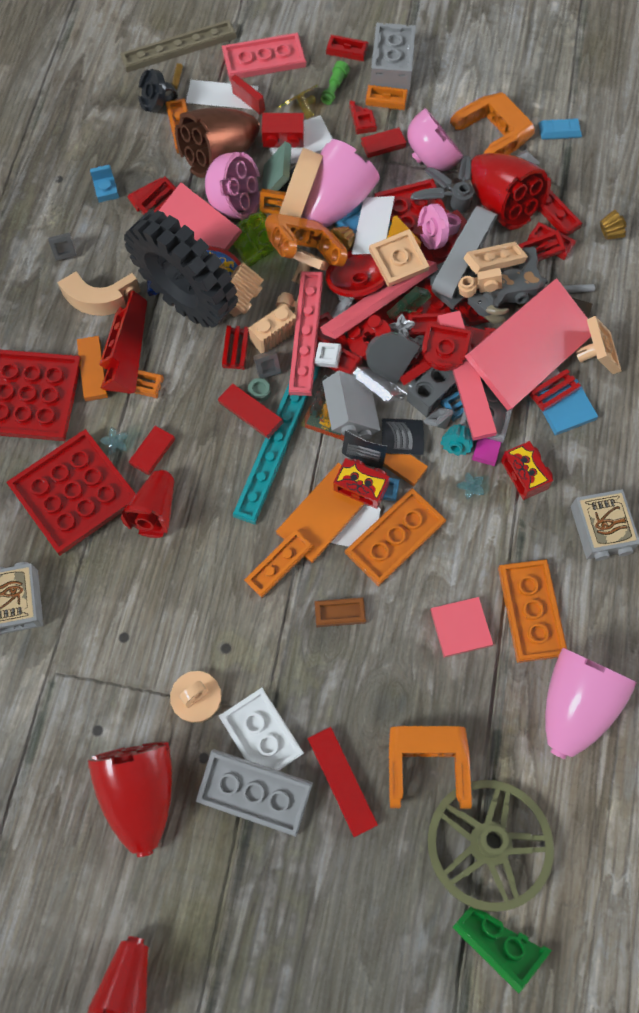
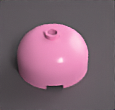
(432, 143)
(231, 183)

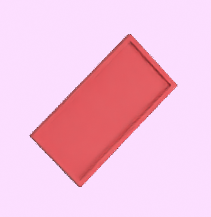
(530, 344)

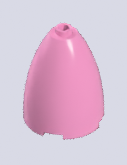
(339, 184)
(582, 703)

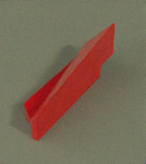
(123, 346)

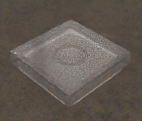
(382, 387)

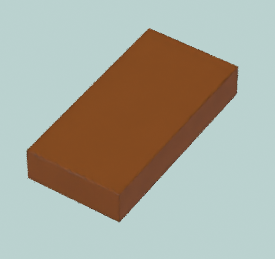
(340, 612)

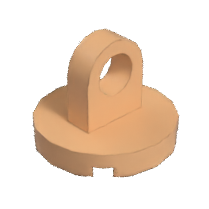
(195, 697)

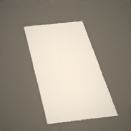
(214, 94)
(372, 223)

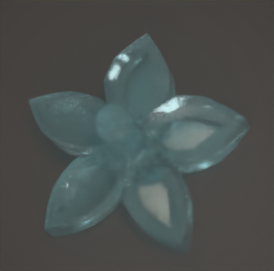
(114, 440)
(471, 485)

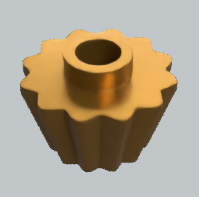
(613, 226)
(345, 235)

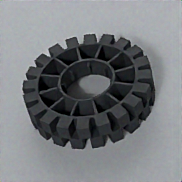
(181, 268)

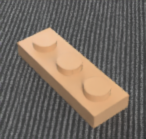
(495, 257)

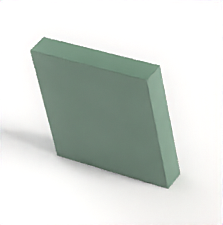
(277, 168)

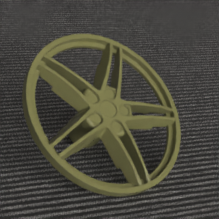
(491, 846)

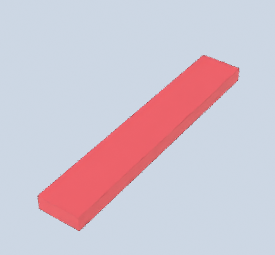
(371, 304)
(306, 334)
(471, 389)

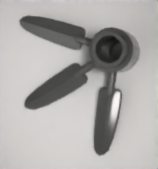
(460, 194)

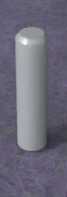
(580, 288)

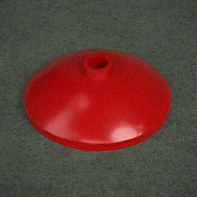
(356, 277)

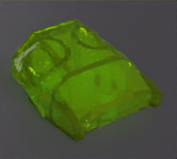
(254, 241)

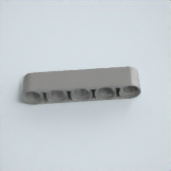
(470, 239)

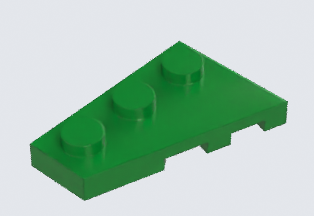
(505, 951)

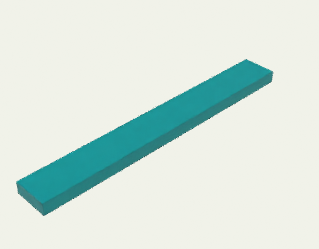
(270, 457)

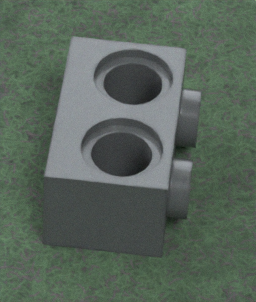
(435, 390)

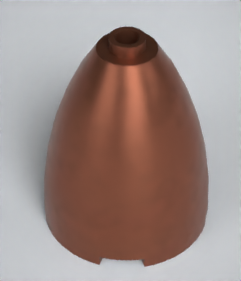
(211, 133)

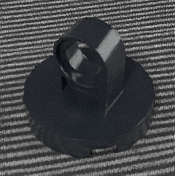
(154, 91)

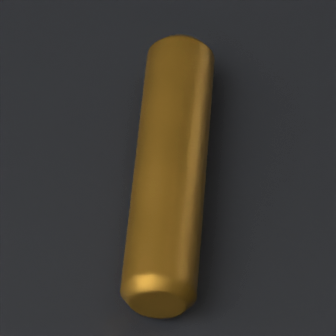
(177, 74)

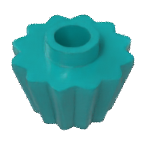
(457, 440)

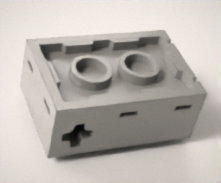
(393, 55)

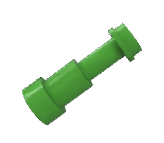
(340, 72)

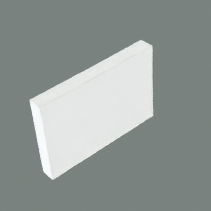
(315, 138)
(261, 732)

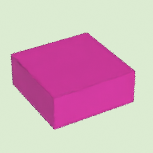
(486, 451)

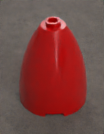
(509, 187)
(134, 793)

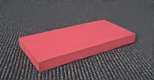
(264, 56)
(201, 218)

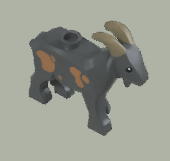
(517, 287)

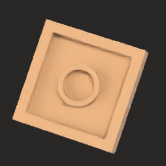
(399, 258)
(306, 261)
(602, 346)

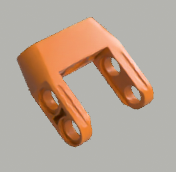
(504, 116)
(283, 236)
(429, 742)

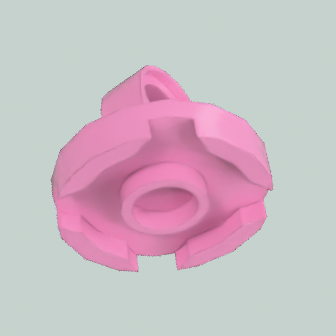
(436, 225)

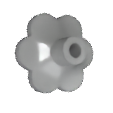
(341, 307)

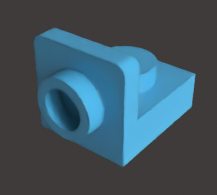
(104, 183)

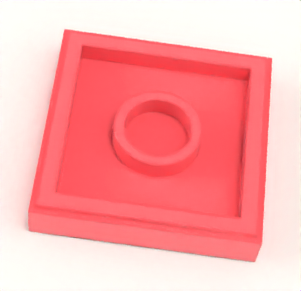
(461, 627)

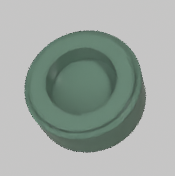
(259, 389)

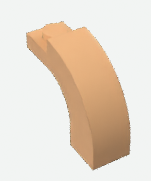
(301, 183)
(97, 300)

